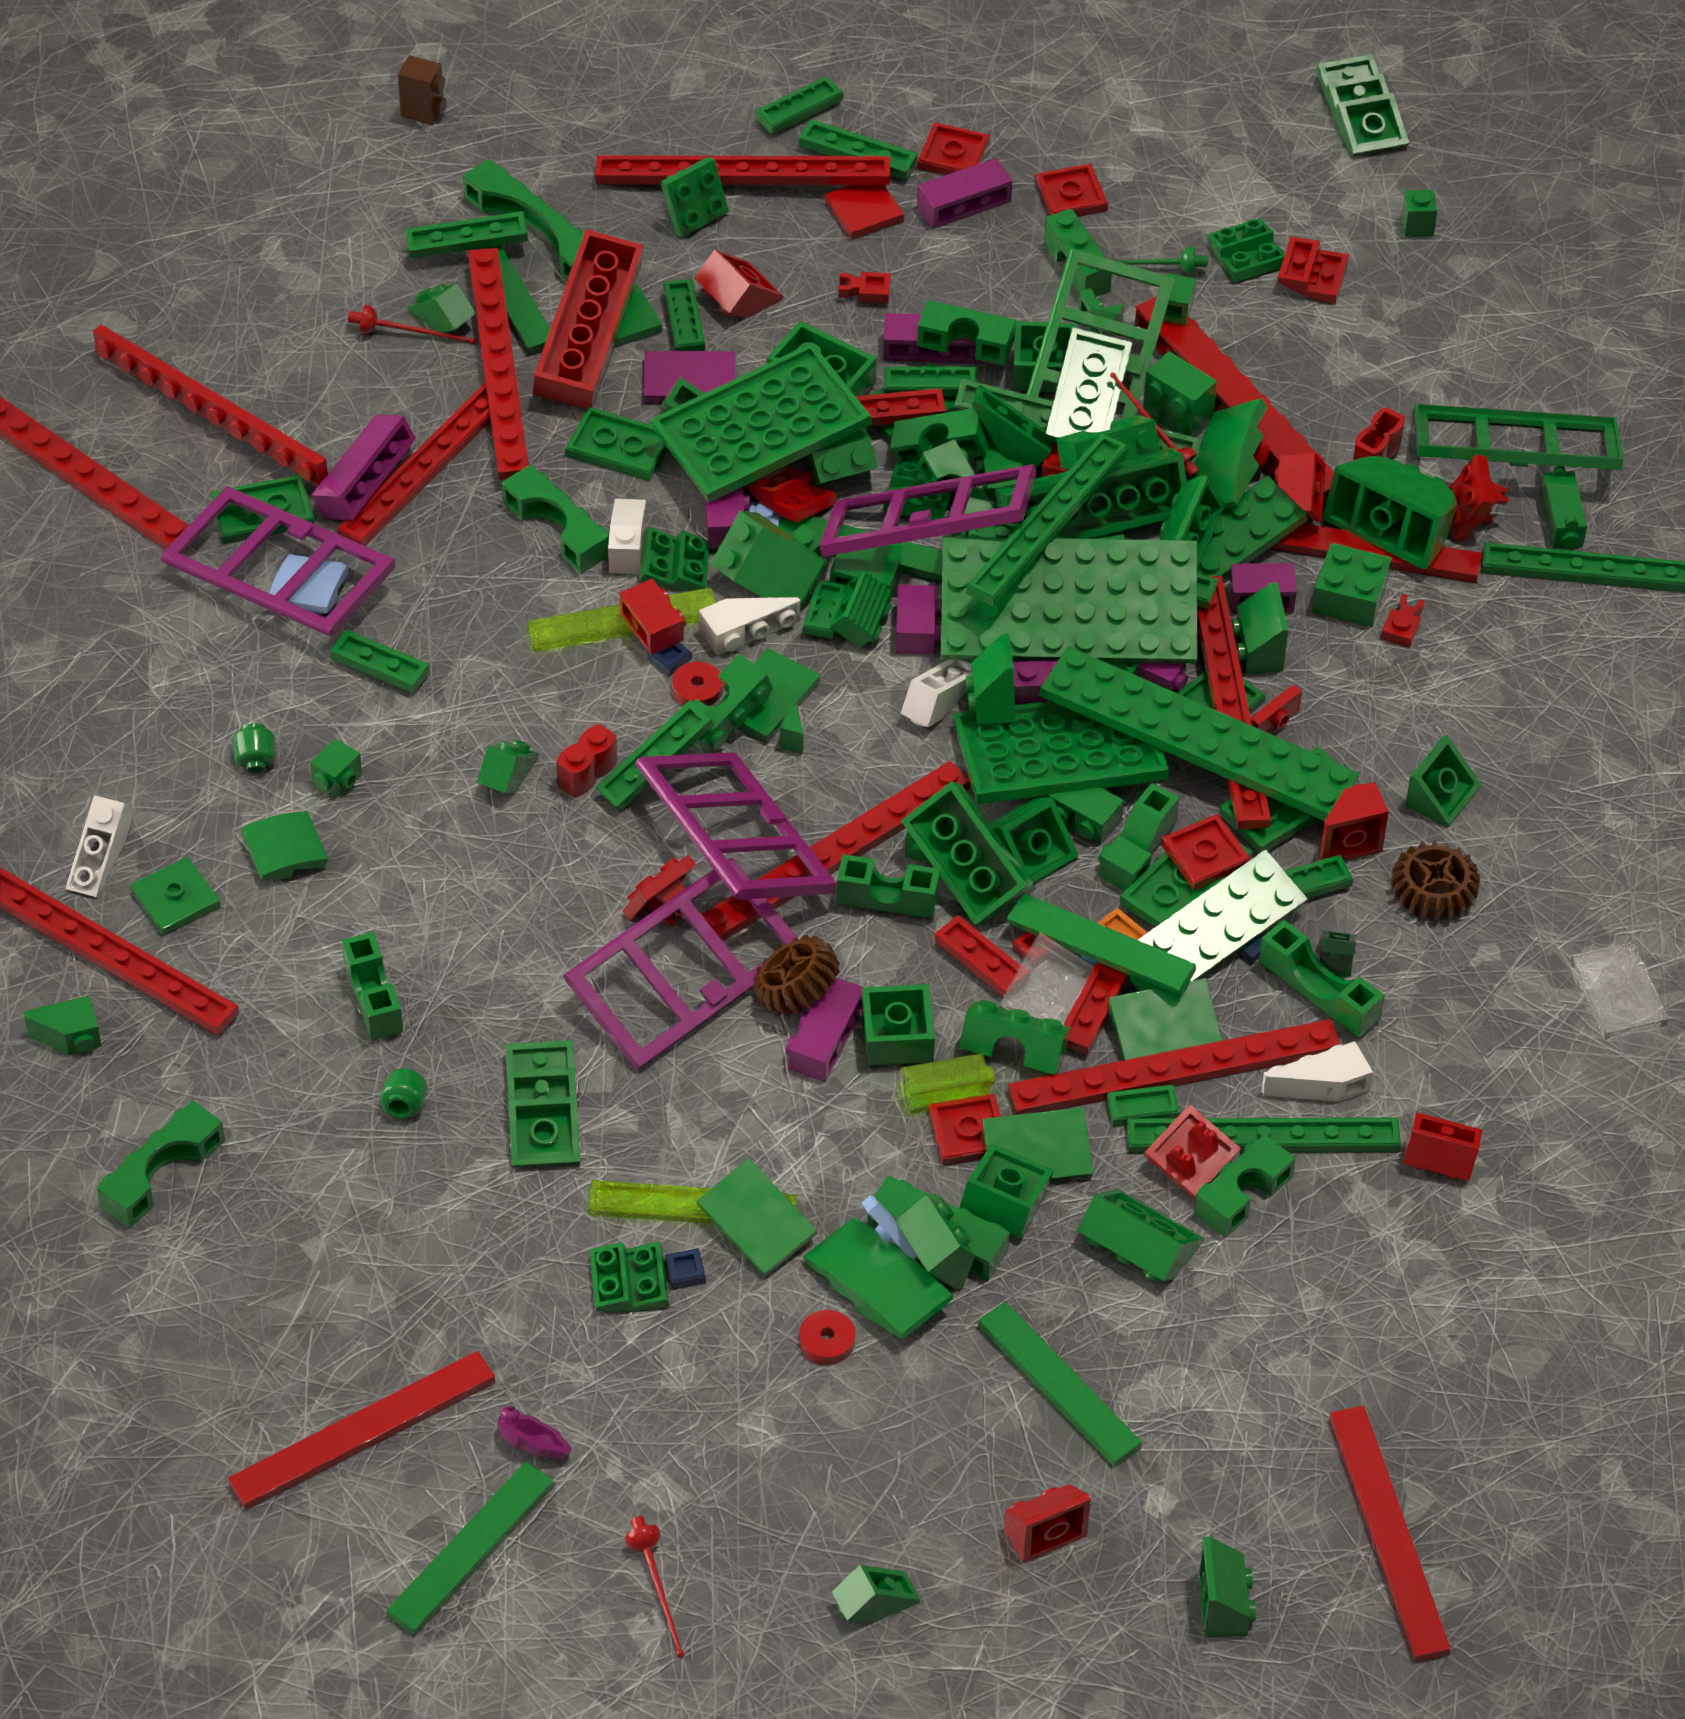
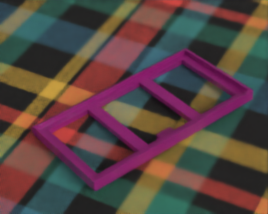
(920, 522)
(298, 529)
(712, 850)
(713, 992)

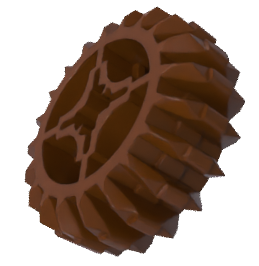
(1435, 889)
(796, 975)

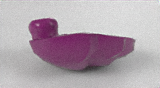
(532, 1435)

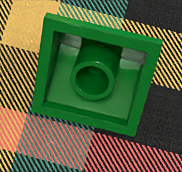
(1442, 784)

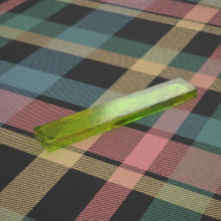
(604, 622)
(650, 1201)

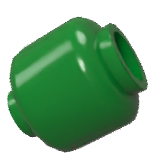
(254, 747)
(403, 1093)

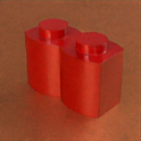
(1382, 437)
(586, 760)

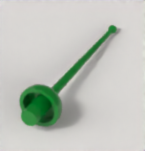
(1187, 261)

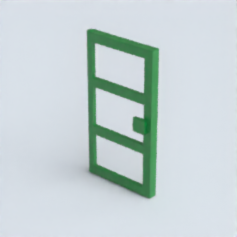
(1136, 364)
(1516, 458)

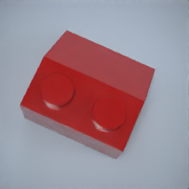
(736, 285)
(1355, 824)
(1047, 1521)

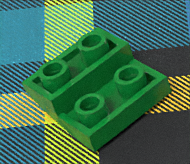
(1246, 249)
(908, 475)
(674, 561)
(284, 844)
(629, 1278)

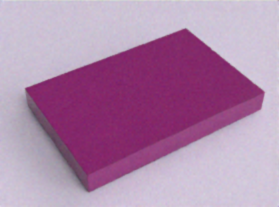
(700, 368)

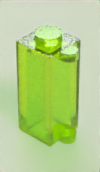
(946, 1081)

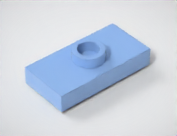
(887, 1227)

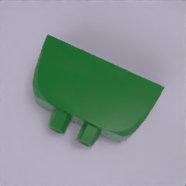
(1392, 507)

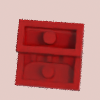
(1313, 270)
(791, 494)

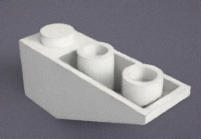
(743, 620)
(99, 845)
(1325, 1076)

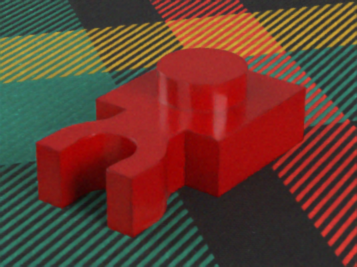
(869, 287)
(1403, 623)

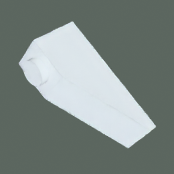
(626, 536)
(936, 692)

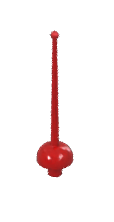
(368, 320)
(1188, 453)
(643, 1539)

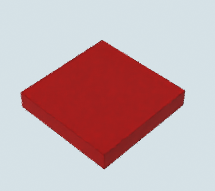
(952, 149)
(1071, 188)
(864, 209)
(1205, 851)
(960, 1128)

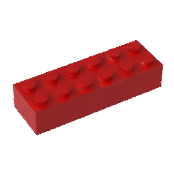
(588, 319)

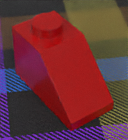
(1303, 480)

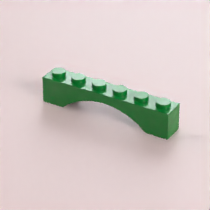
(498, 192)

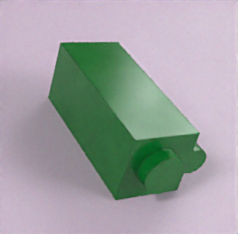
(1563, 508)

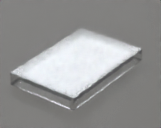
(1047, 981)
(1619, 990)

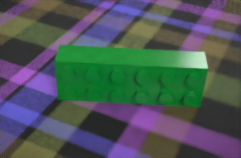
(1130, 497)

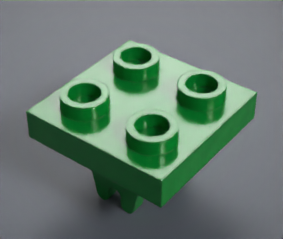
(694, 196)

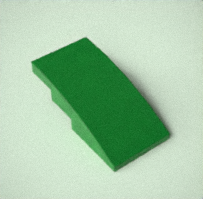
(1362, 105)
(1229, 450)
(542, 1103)
(878, 1278)

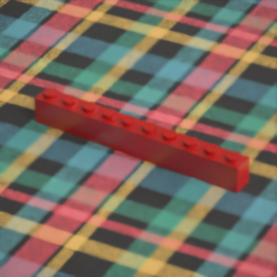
(1232, 386)

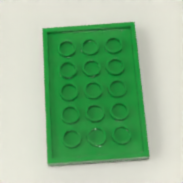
(760, 422)
(1051, 753)

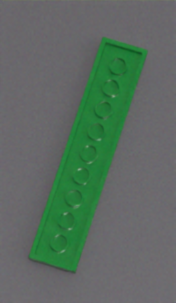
(1197, 733)

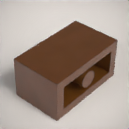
(421, 90)

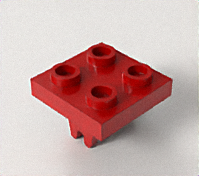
(1474, 497)
(658, 890)
(1191, 1151)

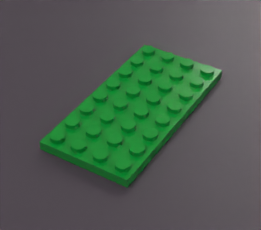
(1089, 594)

